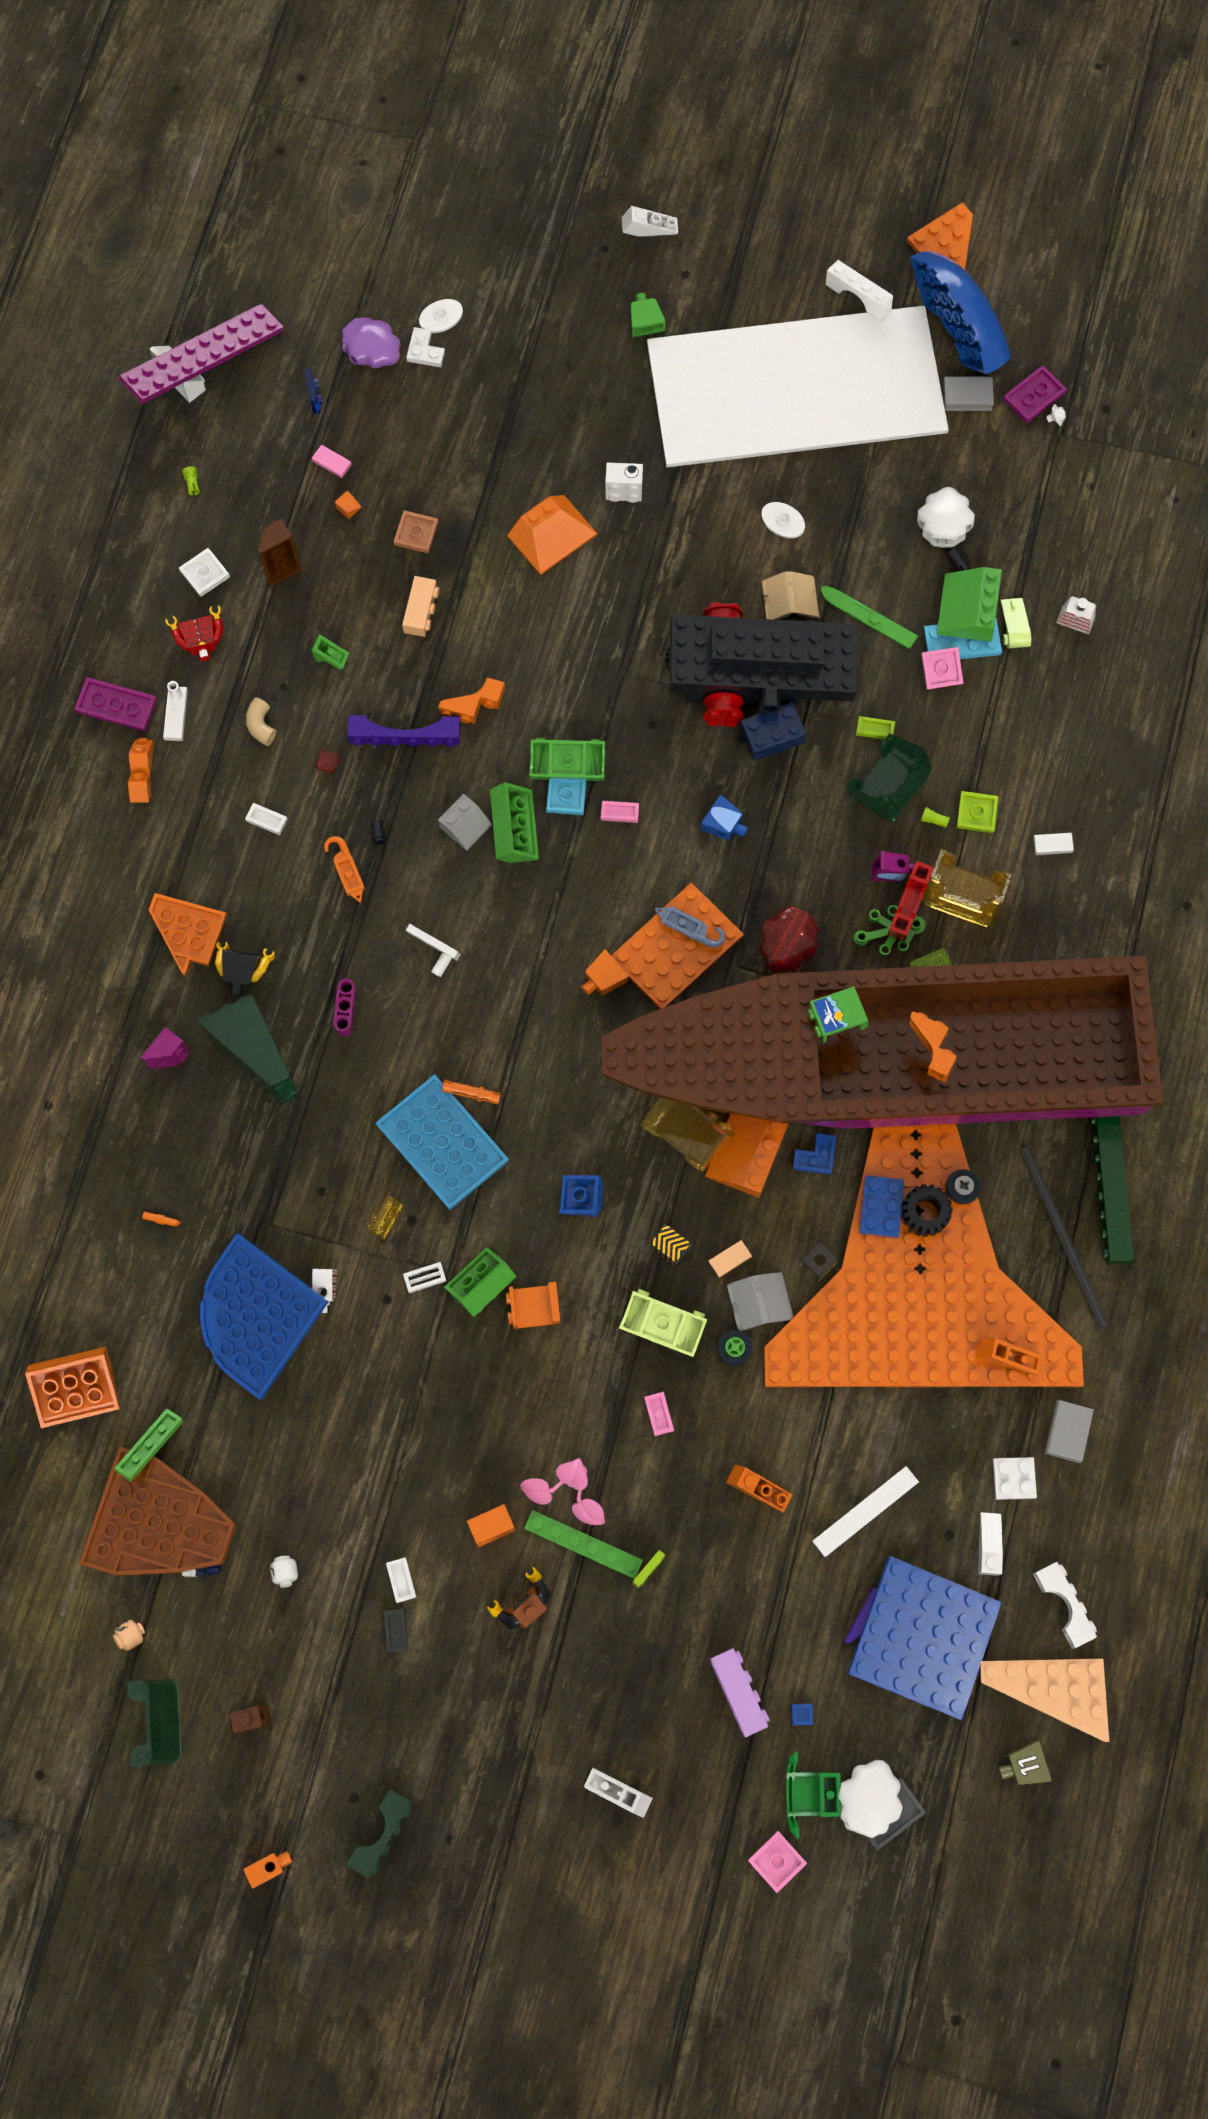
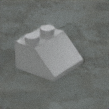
(464, 822)

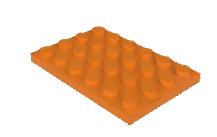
(667, 962)

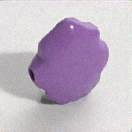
(370, 343)

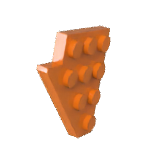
(946, 235)
(187, 929)

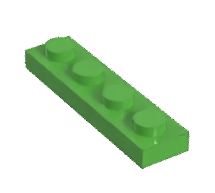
(148, 1445)

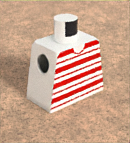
(1077, 614)
(325, 1279)

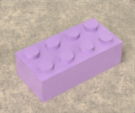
(739, 1693)

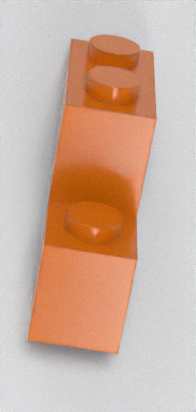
(468, 706)
(140, 767)
(933, 1036)

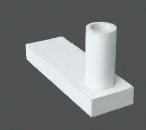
(175, 712)
(447, 952)

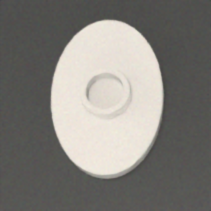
(441, 315)
(783, 520)

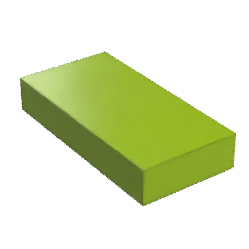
(874, 727)

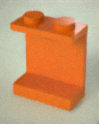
(533, 1306)

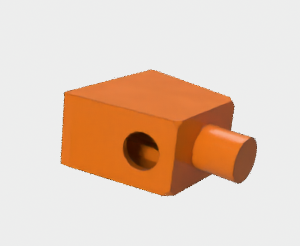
(604, 975)
(258, 1875)

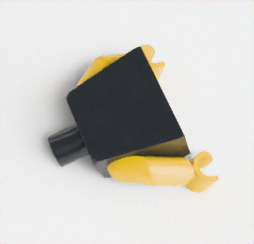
(241, 967)

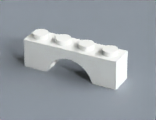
(876, 300)
(1078, 1628)

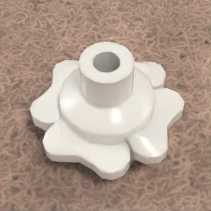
(1057, 415)

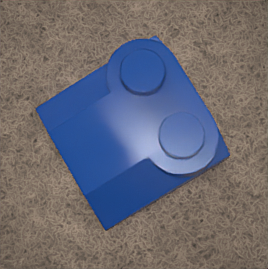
(581, 1195)

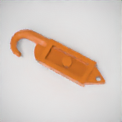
(346, 869)

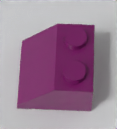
(165, 1051)

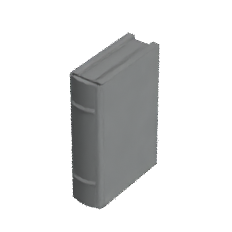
(968, 393)
(1069, 1431)

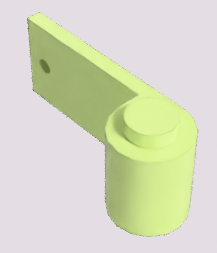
(1016, 622)

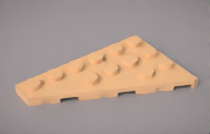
(1061, 1688)

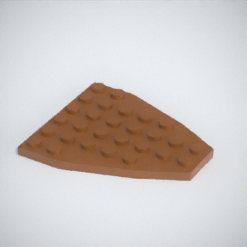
(156, 1525)

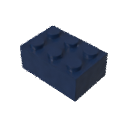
(772, 732)

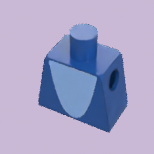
(724, 820)

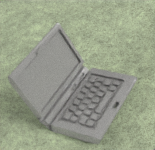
(759, 1300)

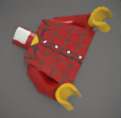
(199, 634)

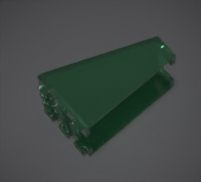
(246, 1041)

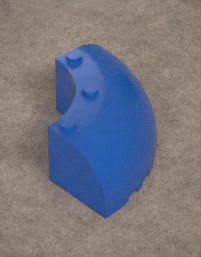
(963, 309)

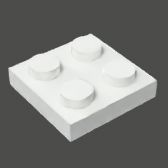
(204, 572)
(1014, 1478)

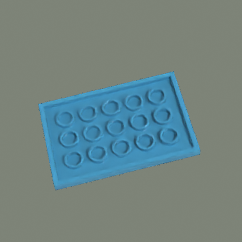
(442, 1142)

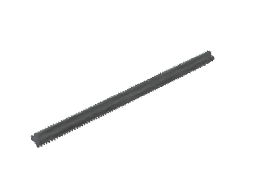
(1066, 1241)

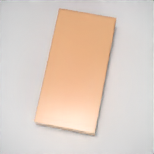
(730, 1259)

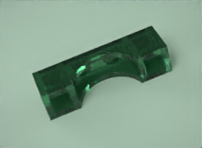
(366, 1858)

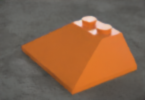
(550, 532)

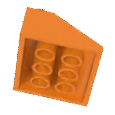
(748, 1154)
(72, 1387)

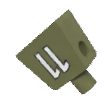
(1026, 1765)

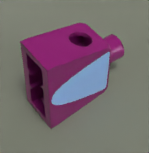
(890, 867)

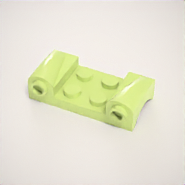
(663, 1323)

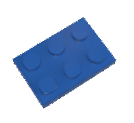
(881, 1206)

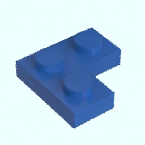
(818, 1161)

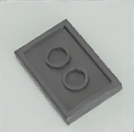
(910, 1813)

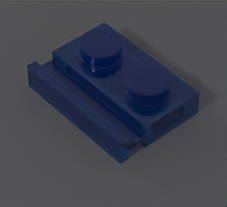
(312, 387)

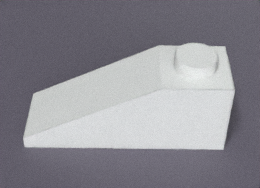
(990, 1544)
(618, 1792)

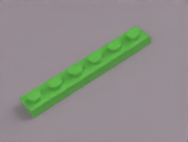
(583, 1544)

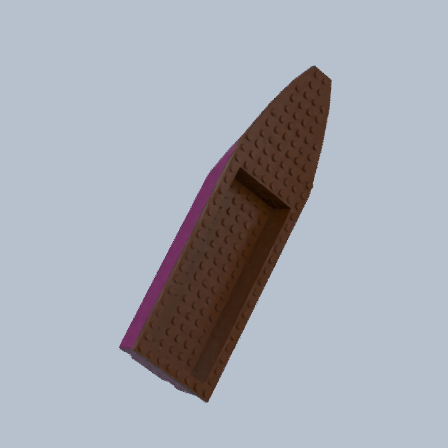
(1024, 1035)

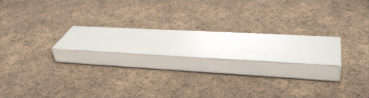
(865, 1511)

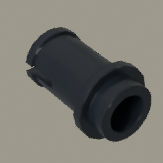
(378, 832)

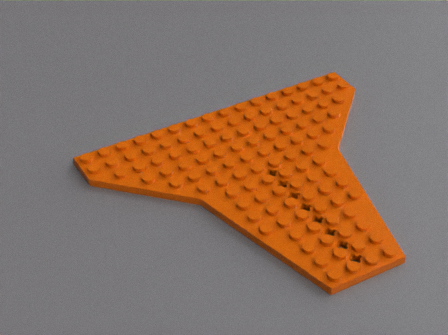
(910, 1329)

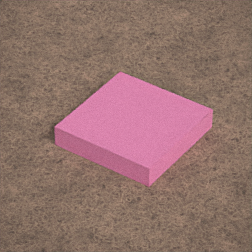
(942, 668)
(777, 1861)

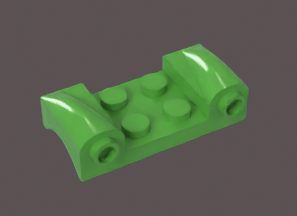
(567, 759)

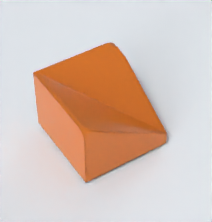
(347, 505)

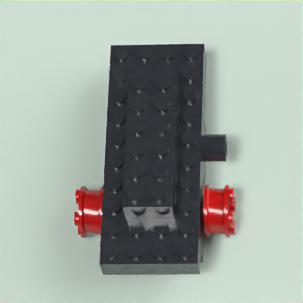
(758, 662)

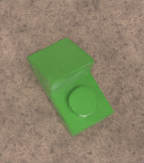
(328, 651)

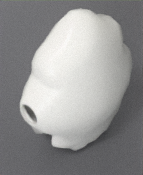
(945, 518)
(870, 1799)

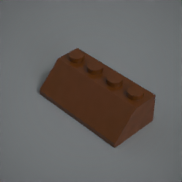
(278, 553)

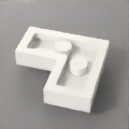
(421, 352)

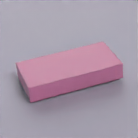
(331, 461)
(619, 811)

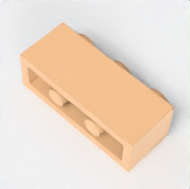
(420, 606)

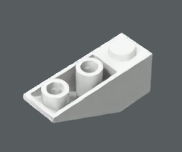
(648, 223)

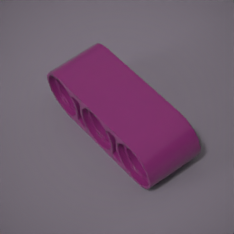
(345, 998)

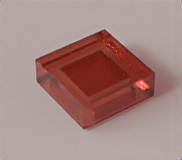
(327, 761)

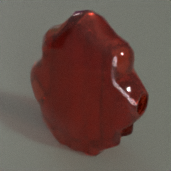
(788, 939)

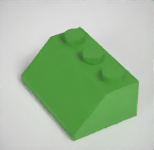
(480, 1281)

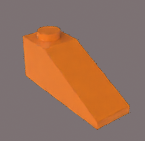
(1009, 1356)

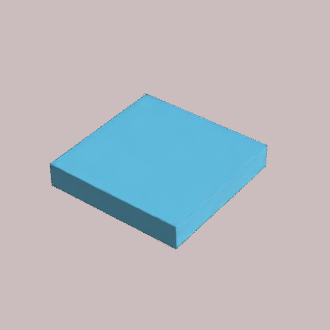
(566, 796)

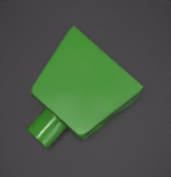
(646, 316)

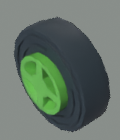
(734, 1341)

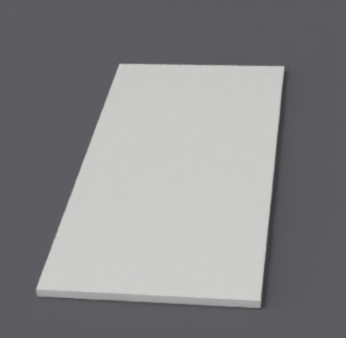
(796, 386)

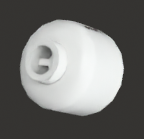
(284, 1571)

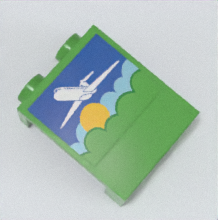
(837, 1013)

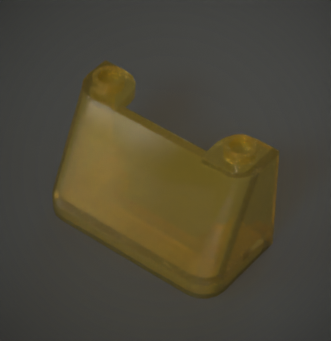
(966, 892)

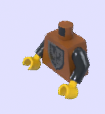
(527, 1607)

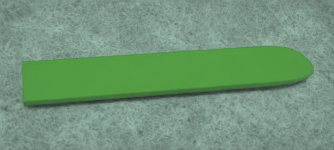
(869, 617)

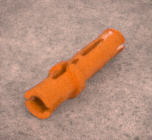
(472, 1092)

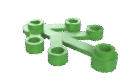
(883, 932)

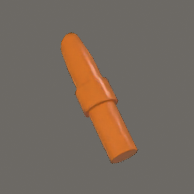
(160, 1219)

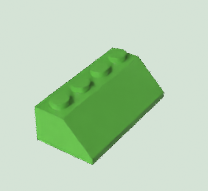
(514, 823)

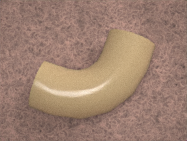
(256, 724)

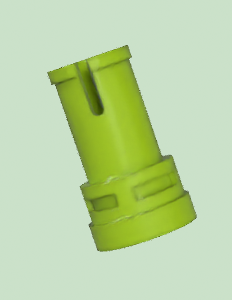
(190, 476)
(935, 818)

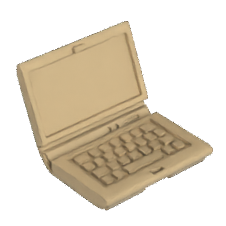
(790, 594)

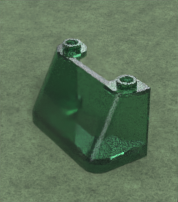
(893, 778)
(161, 1722)

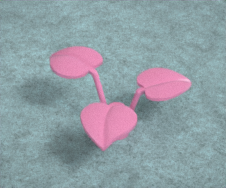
(575, 1476)

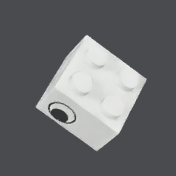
(624, 482)

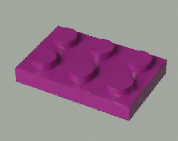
(1034, 394)

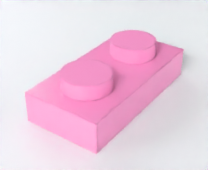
(659, 1414)

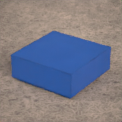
(802, 1714)

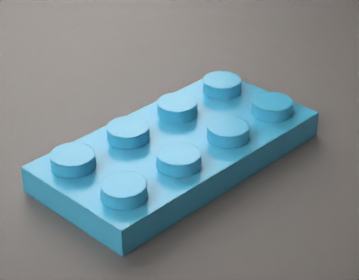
(967, 647)

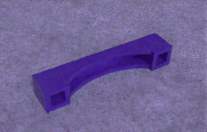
(442, 732)

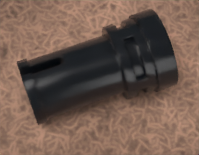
(956, 557)

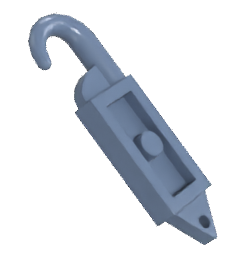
(688, 926)

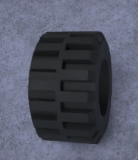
(936, 1197)

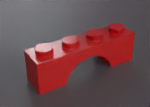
(910, 901)

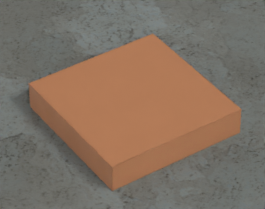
(416, 531)

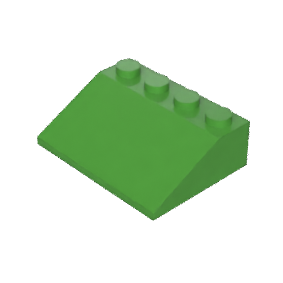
(969, 604)

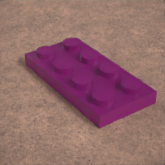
(115, 704)

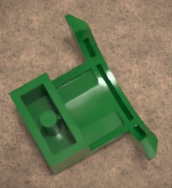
(810, 1794)

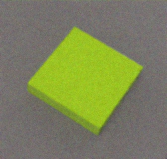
(977, 812)
(648, 1569)

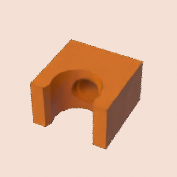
(491, 1525)

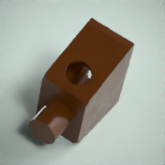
(250, 1719)

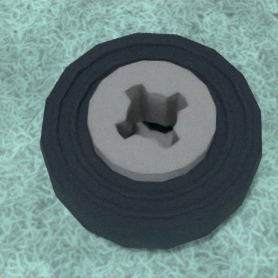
(957, 1192)

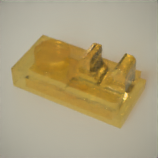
(386, 1217)

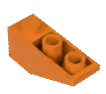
(758, 1488)

